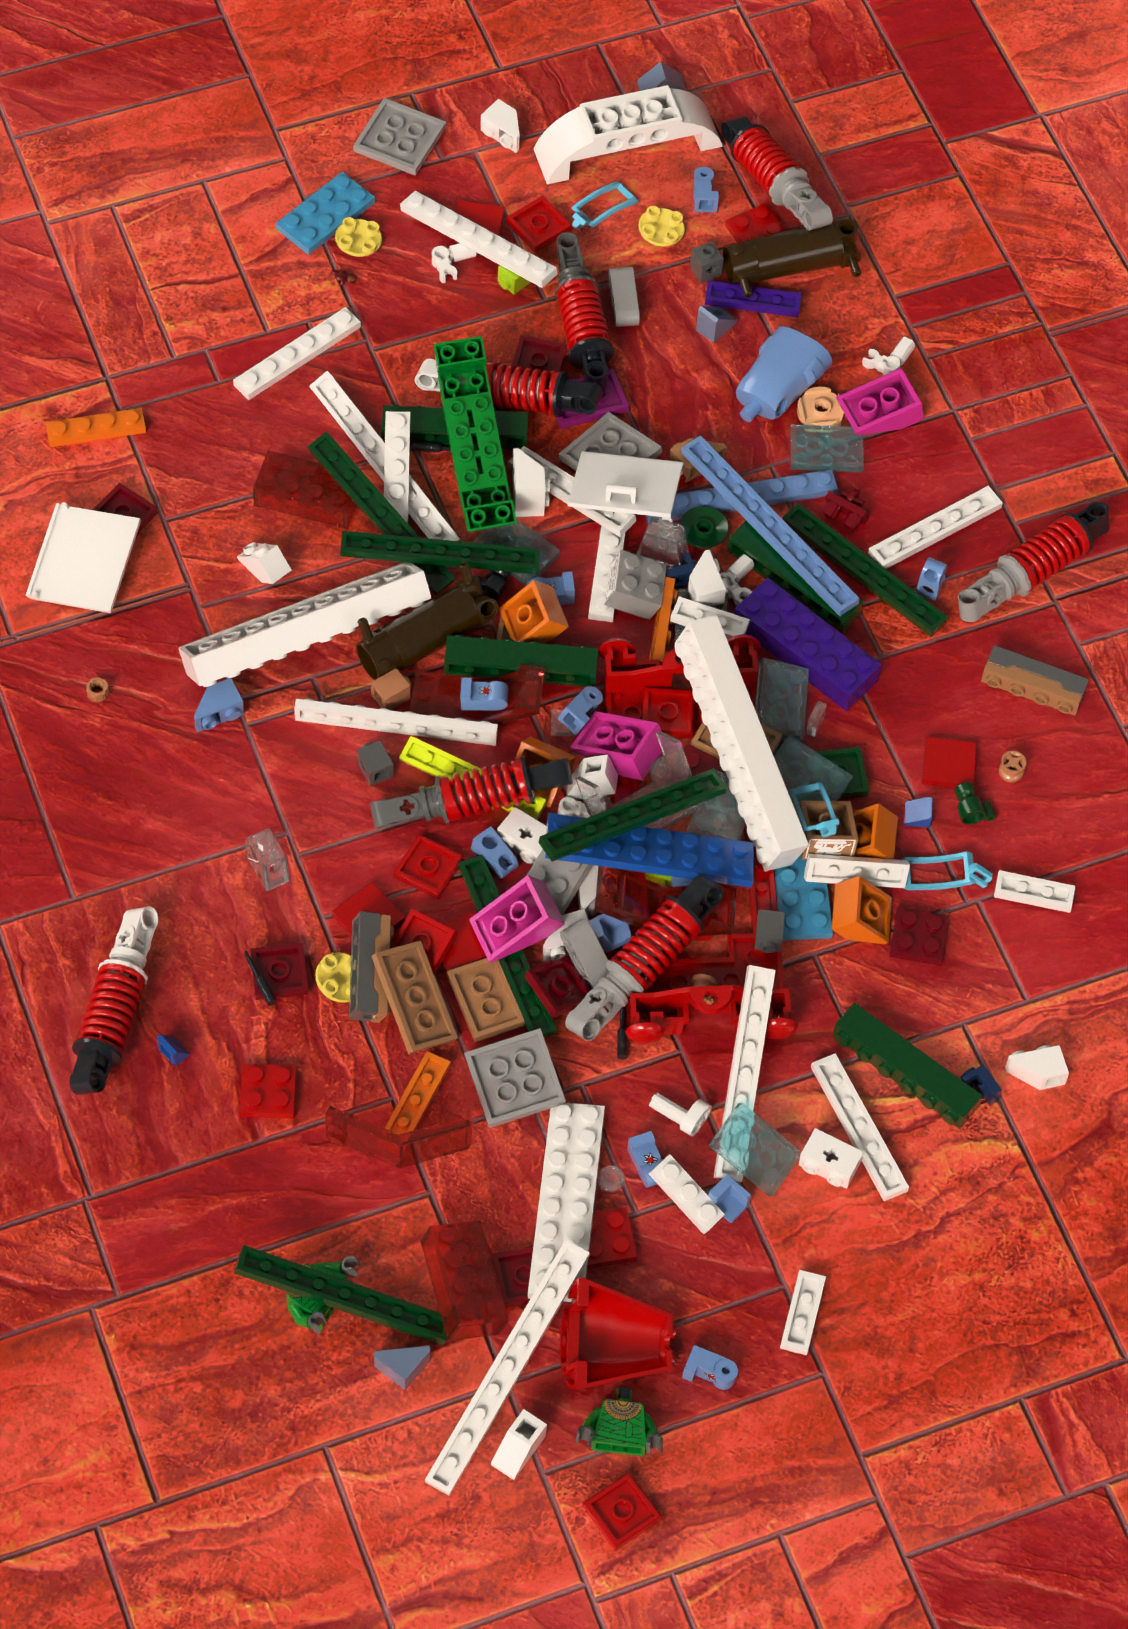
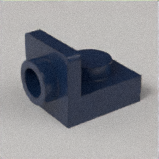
(682, 573)
(984, 1083)

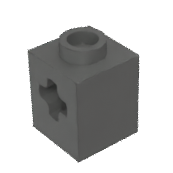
(704, 258)
(375, 762)
(769, 931)

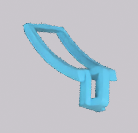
(582, 219)
(826, 828)
(969, 868)

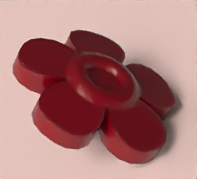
(343, 276)

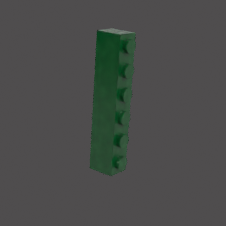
(429, 425)
(772, 566)
(496, 658)
(907, 1066)

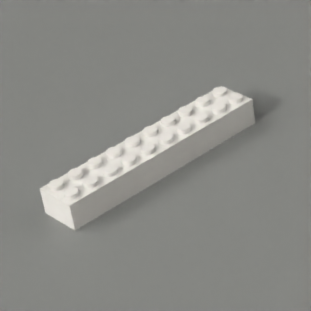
(304, 624)
(740, 743)

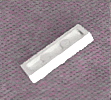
(689, 610)
(1034, 891)
(686, 1194)
(802, 1312)

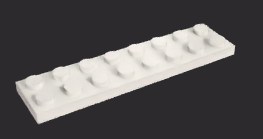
(567, 1185)

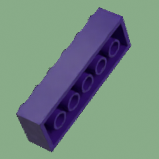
(806, 640)

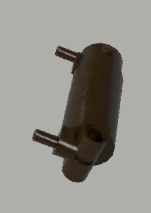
(792, 253)
(426, 627)

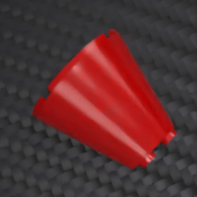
(612, 1337)

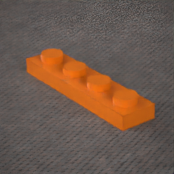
(95, 427)
(661, 634)
(418, 1094)

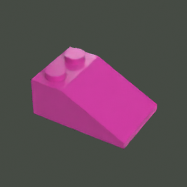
(882, 405)
(626, 740)
(517, 919)

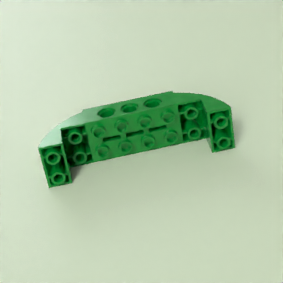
(473, 434)

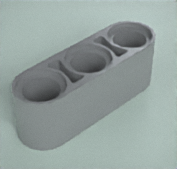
(623, 296)
(585, 952)

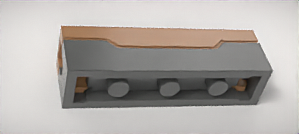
(1034, 680)
(367, 996)

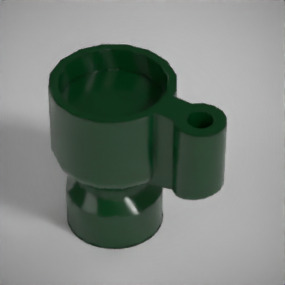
(970, 807)

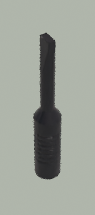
(429, 447)
(261, 982)
(622, 1039)

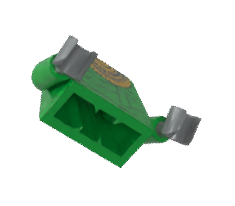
(314, 1314)
(620, 1427)

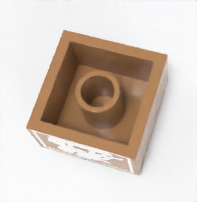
(839, 844)

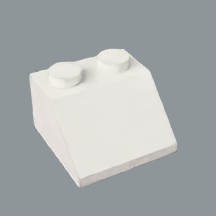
(529, 485)

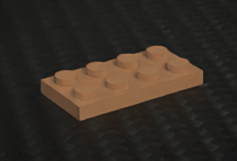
(414, 997)

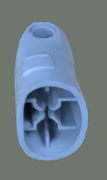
(781, 373)

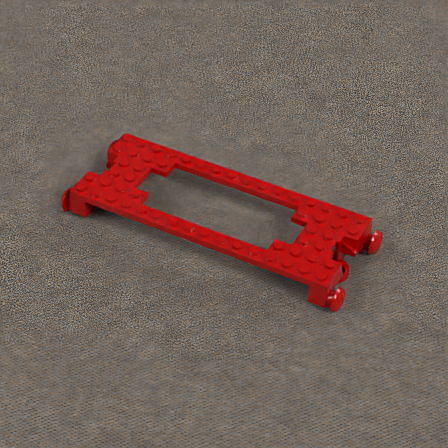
(672, 997)

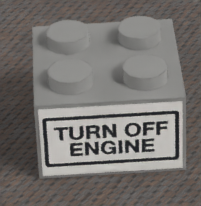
(635, 584)

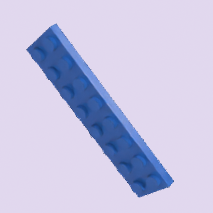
(667, 853)

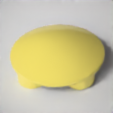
(661, 226)
(358, 237)
(334, 976)

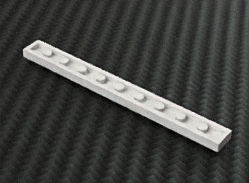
(373, 449)
(507, 1368)

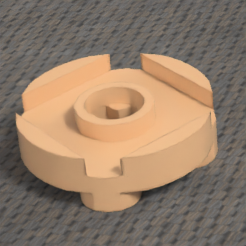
(816, 397)

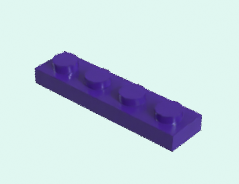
(762, 301)

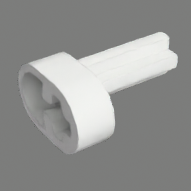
(689, 1121)

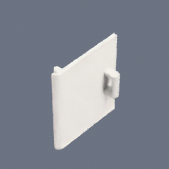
(625, 484)
(83, 558)

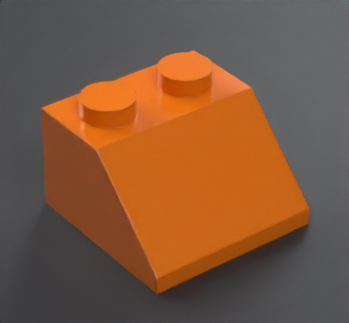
(534, 614)
(539, 753)
(875, 832)
(861, 911)

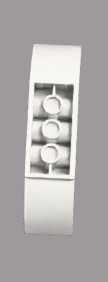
(621, 125)

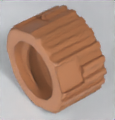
(97, 682)

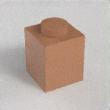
(391, 689)

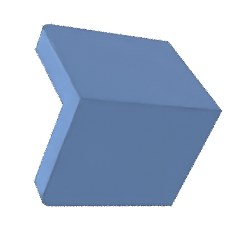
(610, 932)
(730, 1198)

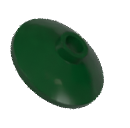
(708, 520)

